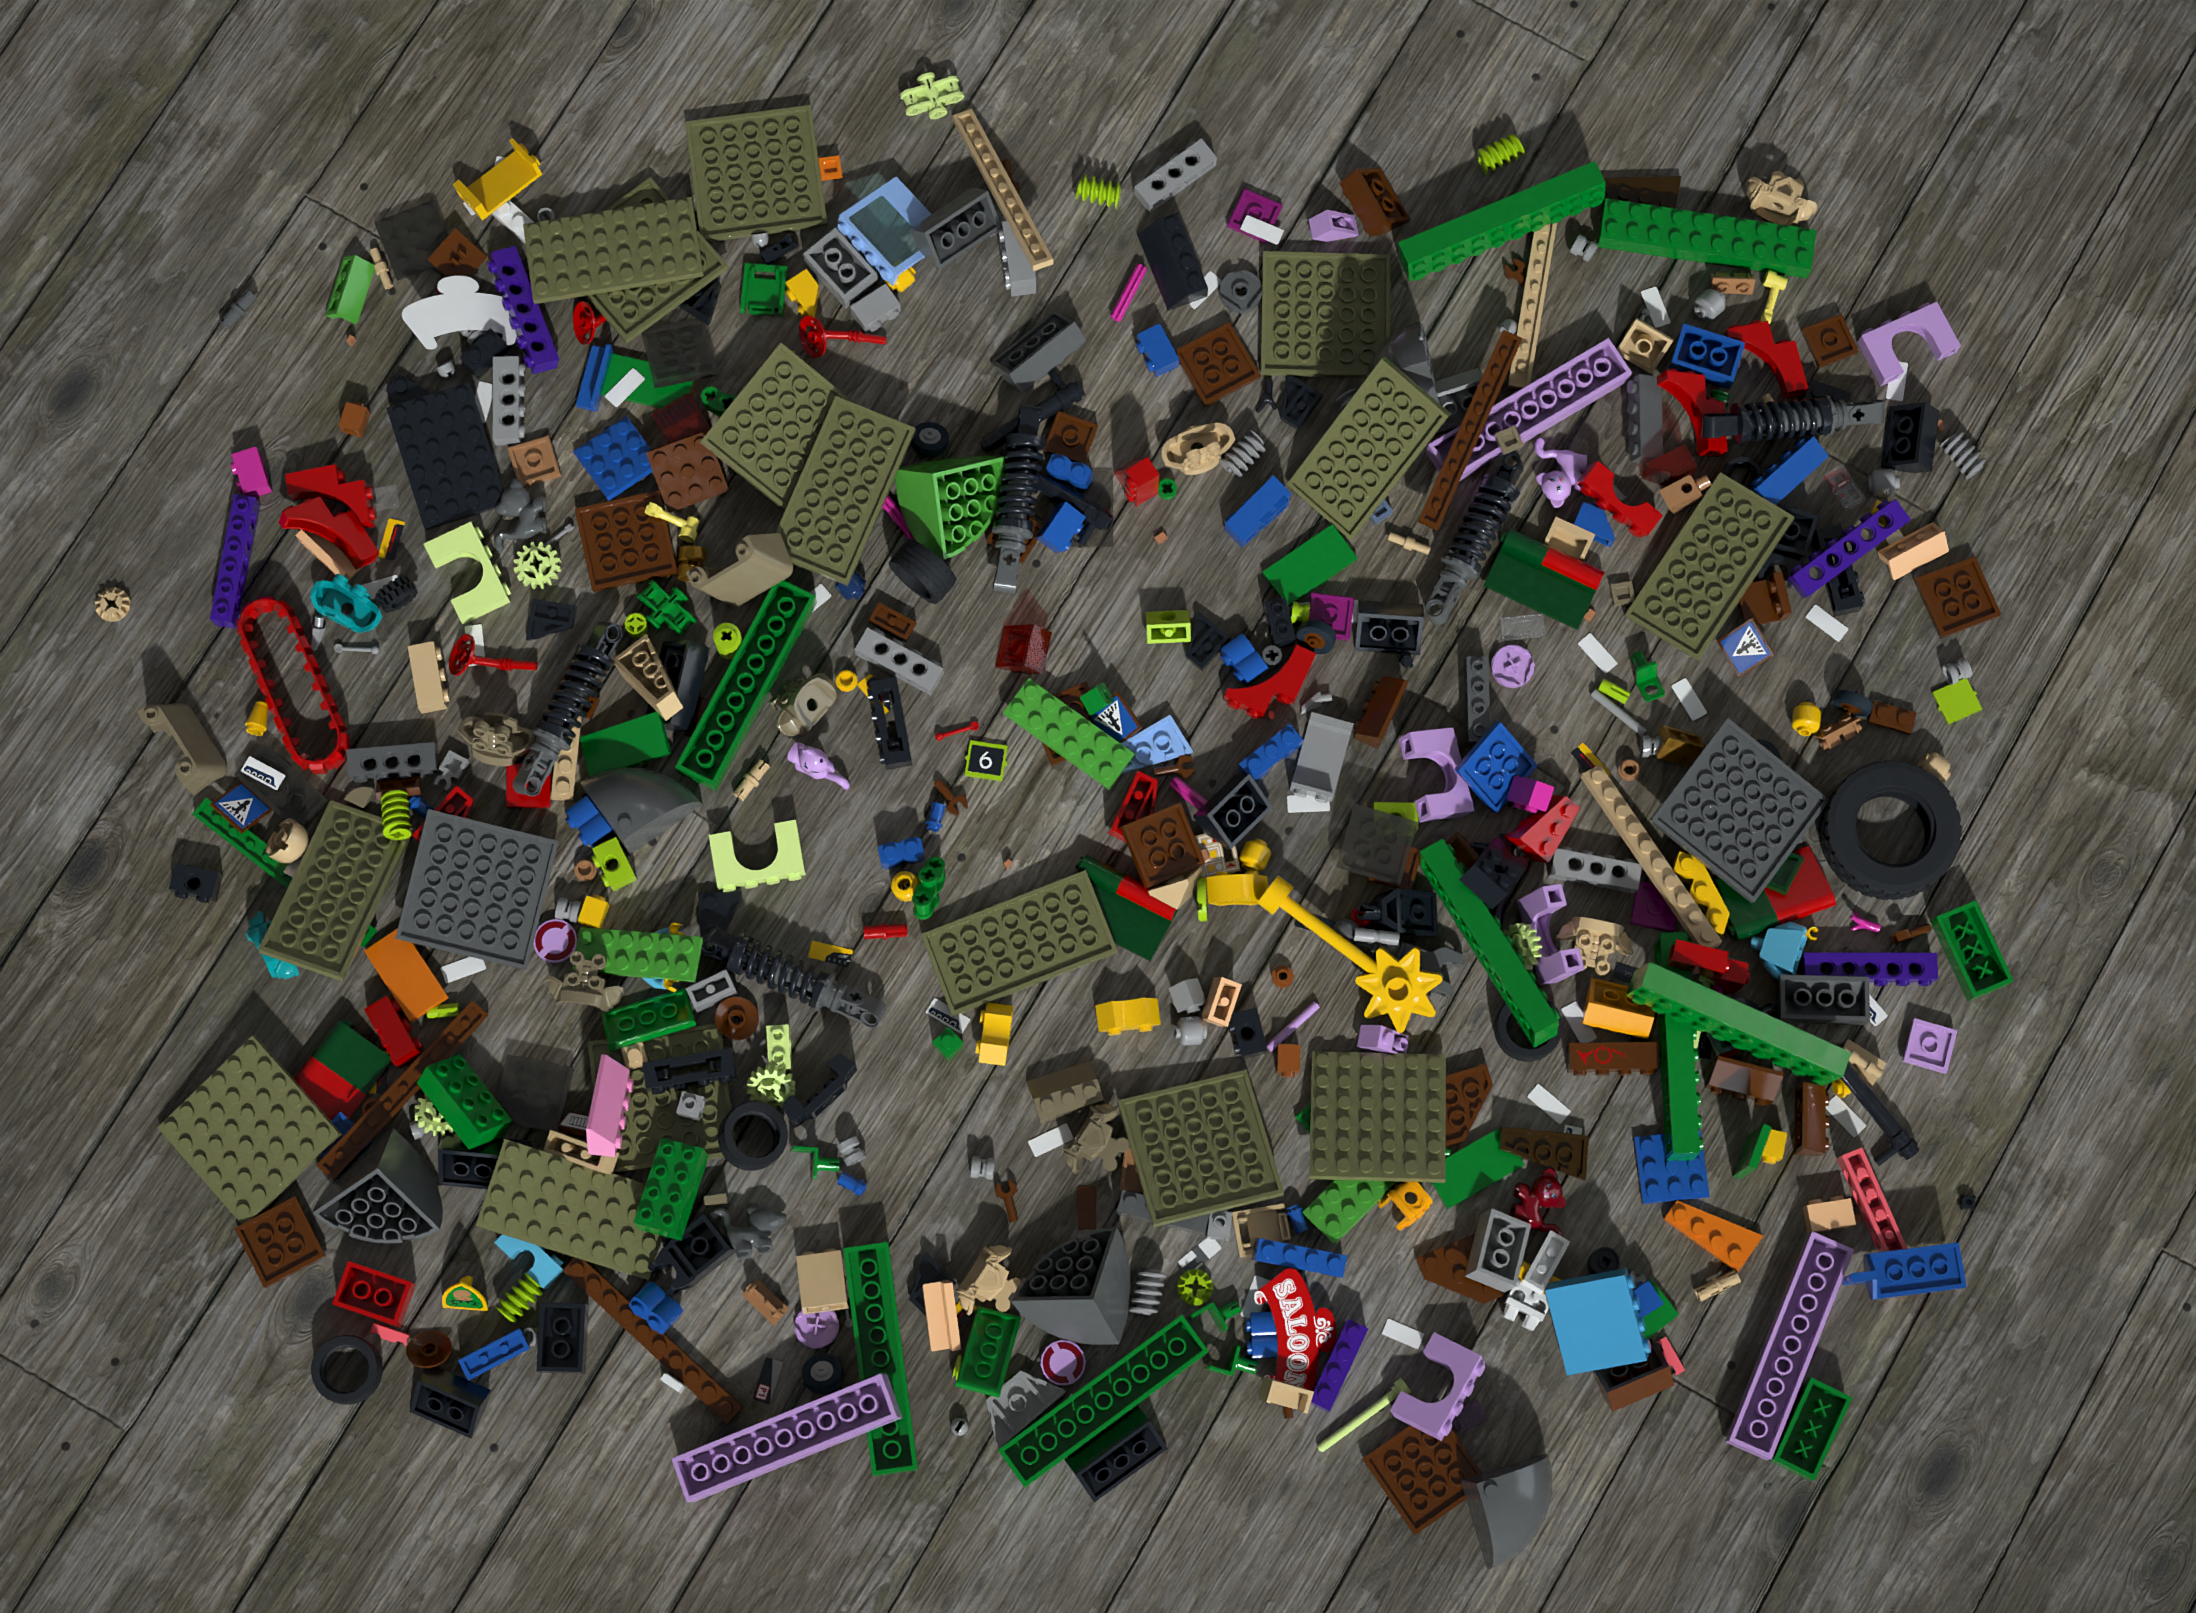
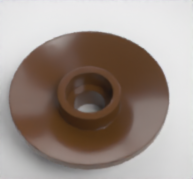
(741, 1009)
(429, 1349)

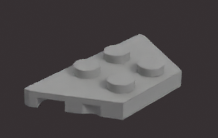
(1019, 1404)

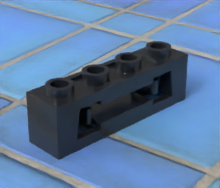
(1849, 598)
(883, 689)
(701, 1079)

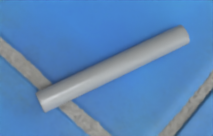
(1618, 712)

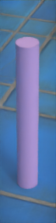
(1292, 1026)

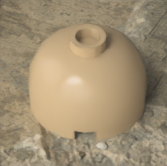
(288, 843)

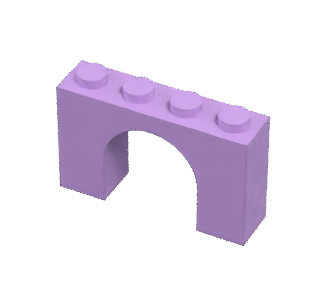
(1926, 321)
(1442, 748)
(1537, 911)
(1437, 1417)

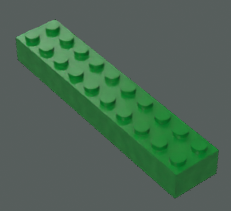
(1502, 221)
(1706, 238)
(746, 685)
(1490, 944)
(1738, 1024)
(1678, 1071)
(881, 1351)
(1103, 1401)

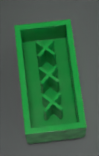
(1971, 951)
(464, 1101)
(671, 1189)
(1810, 1429)

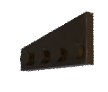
(1644, 190)
(1554, 1150)

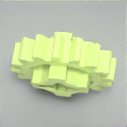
(545, 564)
(1525, 943)
(771, 1086)
(427, 1116)

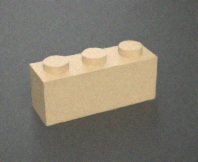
(428, 677)
(577, 1151)

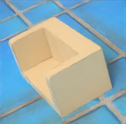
(1569, 538)
(1285, 1394)

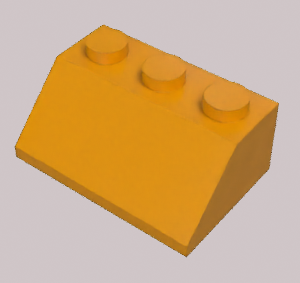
(1613, 1010)

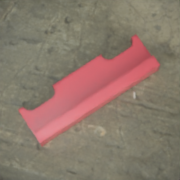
(390, 1334)
(1671, 1356)

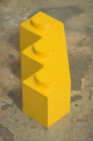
(1702, 890)

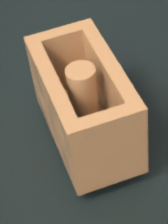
(1221, 1001)
(1829, 1215)

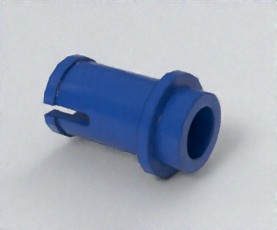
(419, 805)
(935, 817)
(852, 1184)
(1297, 1218)

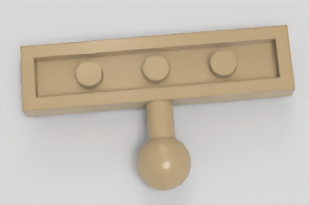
(565, 771)

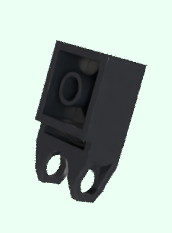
(1792, 549)
(1494, 872)
(686, 1259)

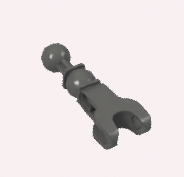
(1428, 960)

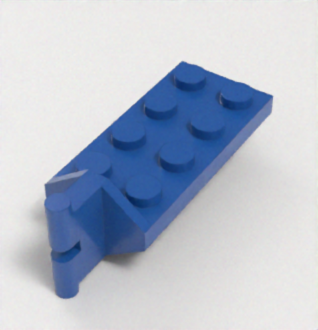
(1911, 1271)

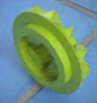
(1186, 1293)

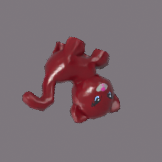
(1544, 1193)

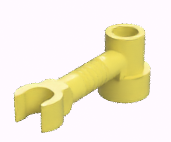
(1775, 283)
(688, 527)

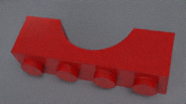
(1598, 483)

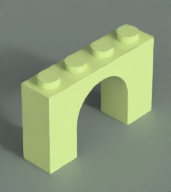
(466, 543)
(787, 864)

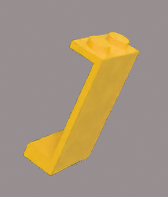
(500, 182)

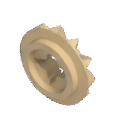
(112, 614)

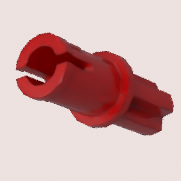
(885, 931)

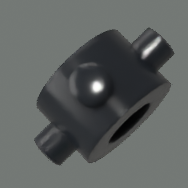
(1405, 661)
(1967, 1202)

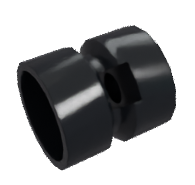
(1603, 1260)

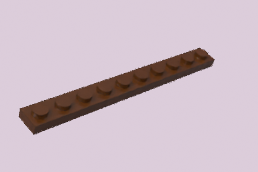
(1470, 430)
(400, 1091)
(658, 1344)

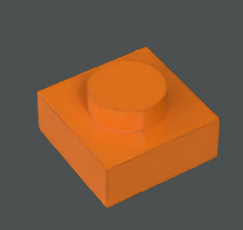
(830, 168)

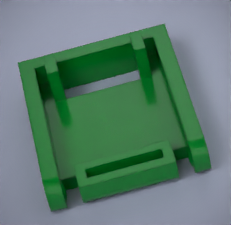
(763, 295)

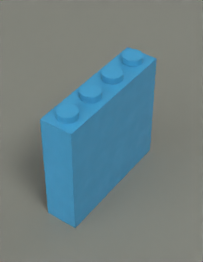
(1598, 1321)

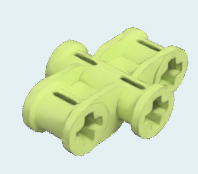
(925, 97)

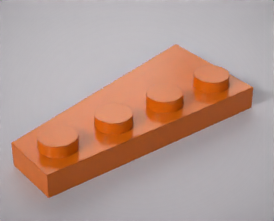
(1717, 1236)

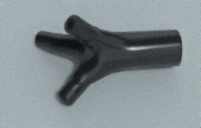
(1267, 397)

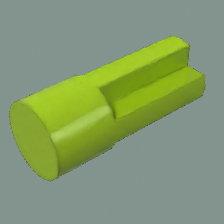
(1614, 691)
(444, 1010)

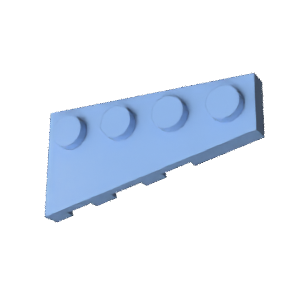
(1156, 744)

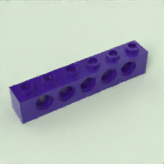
(509, 260)
(1895, 519)
(235, 561)
(1924, 962)

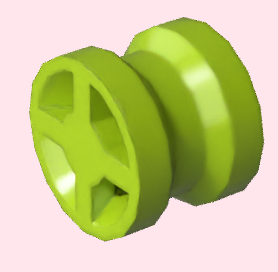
(1300, 613)
(632, 623)

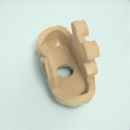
(1779, 200)
(1214, 438)
(1595, 941)
(988, 1280)

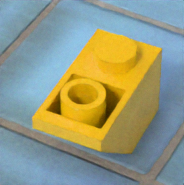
(804, 292)

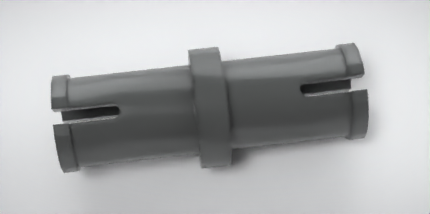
(237, 309)

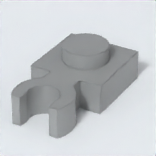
(452, 767)

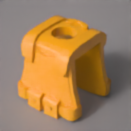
(1411, 1211)

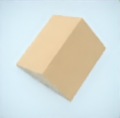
(1644, 345)
(1177, 889)

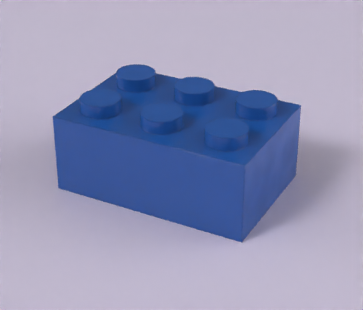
(1707, 355)

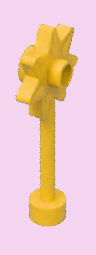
(1395, 984)

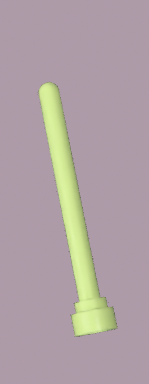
(1399, 1386)

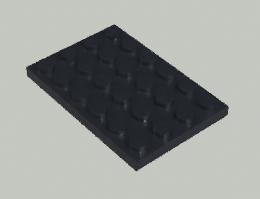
(446, 456)

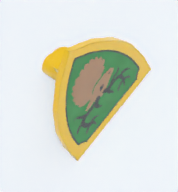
(464, 1296)

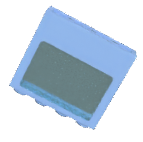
(882, 226)

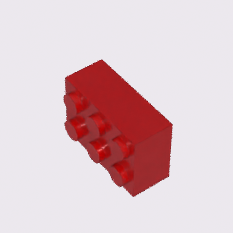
(374, 1294)

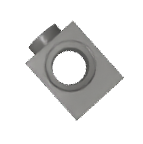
(691, 1106)

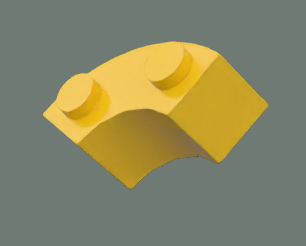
(1236, 888)
(1128, 1015)
(995, 1034)

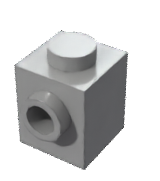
(1187, 996)
(1219, 1225)

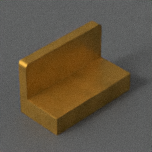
(1679, 746)

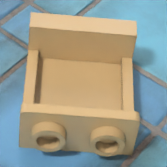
(822, 1281)

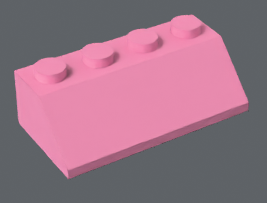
(608, 1107)

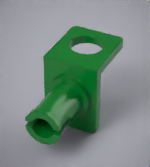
(1646, 675)
(1097, 699)
(818, 1162)
(1219, 1315)
(1235, 1362)

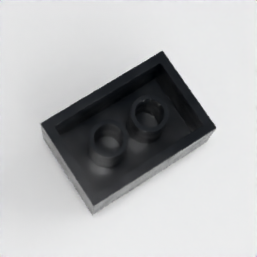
(562, 1338)

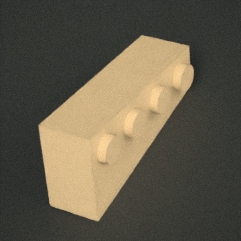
(646, 674)

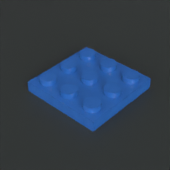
(615, 458)
(1492, 766)
(1665, 1179)

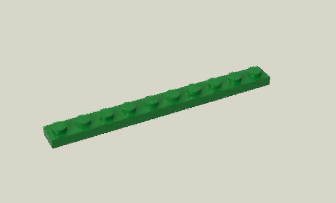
(252, 848)

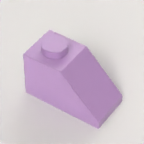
(1333, 226)

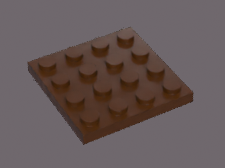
(624, 542)
(1422, 1474)

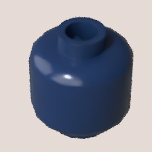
(855, 587)

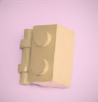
(1865, 1063)

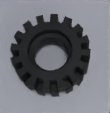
(396, 594)

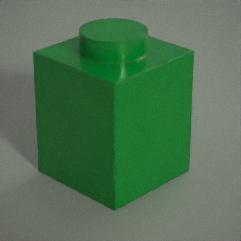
(948, 1044)

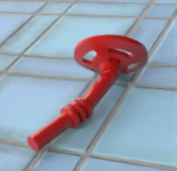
(587, 323)
(820, 335)
(466, 656)

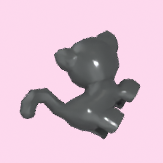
(515, 503)
(761, 1223)

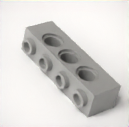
(1153, 198)
(503, 368)
(925, 682)
(1561, 871)

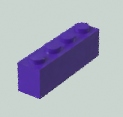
(1338, 1365)

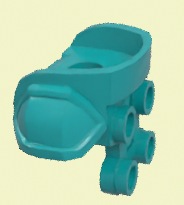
(331, 596)
(255, 934)

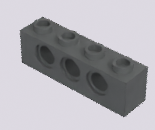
(1476, 698)
(358, 759)

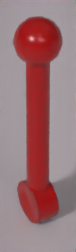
(974, 726)

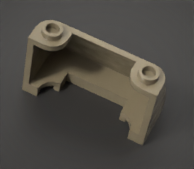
(760, 566)
(202, 761)

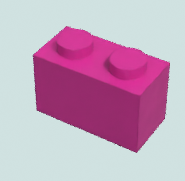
(251, 473)
(1529, 794)

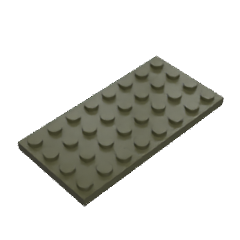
(613, 250)
(1368, 448)
(843, 489)
(1709, 566)
(334, 892)
(1019, 943)
(568, 1209)

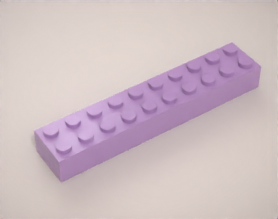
(1542, 404)
(1789, 1346)
(787, 1438)

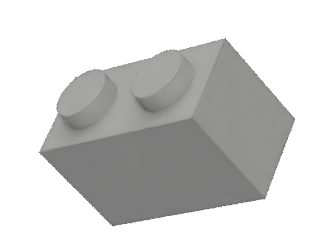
(875, 309)
(711, 991)

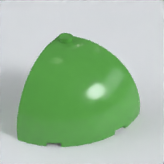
(949, 500)

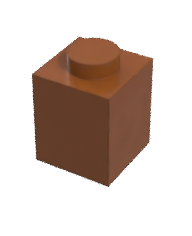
(354, 419)
(1288, 1060)

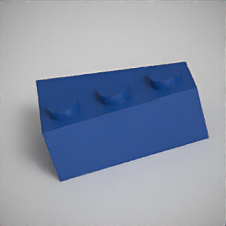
(1257, 511)

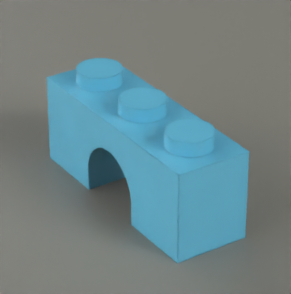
(545, 1268)

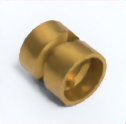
(690, 557)

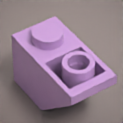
(1382, 1039)

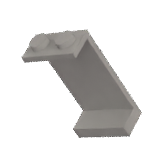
(1321, 757)

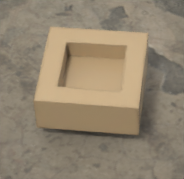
(634, 1055)

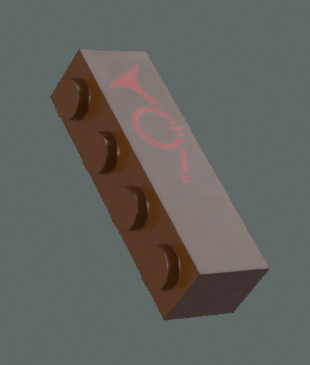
(1613, 1057)

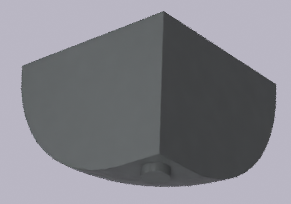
(1410, 353)
(639, 803)
(383, 1194)
(1080, 1289)
(1509, 1506)

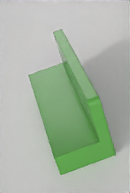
(350, 289)

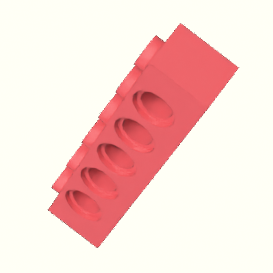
(1871, 1201)

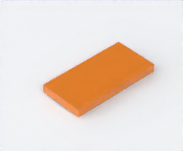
(406, 975)

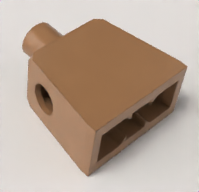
(1676, 496)

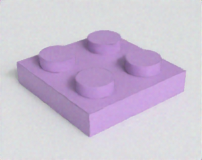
(1929, 1045)

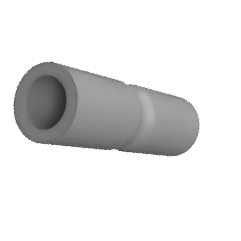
(1380, 936)

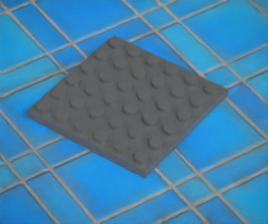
(1739, 810)
(477, 889)

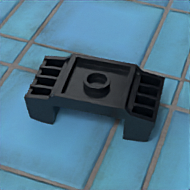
(844, 1070)

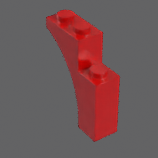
(1780, 357)
(1691, 393)
(331, 484)
(341, 529)
(1283, 685)
(1710, 964)

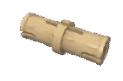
(751, 780)
(1717, 1285)

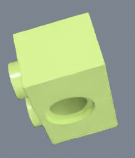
(779, 1047)

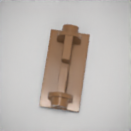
(1738, 284)
(1830, 733)
(765, 1301)

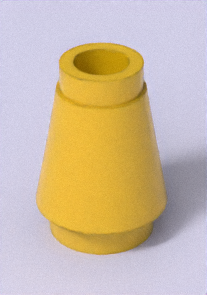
(257, 720)

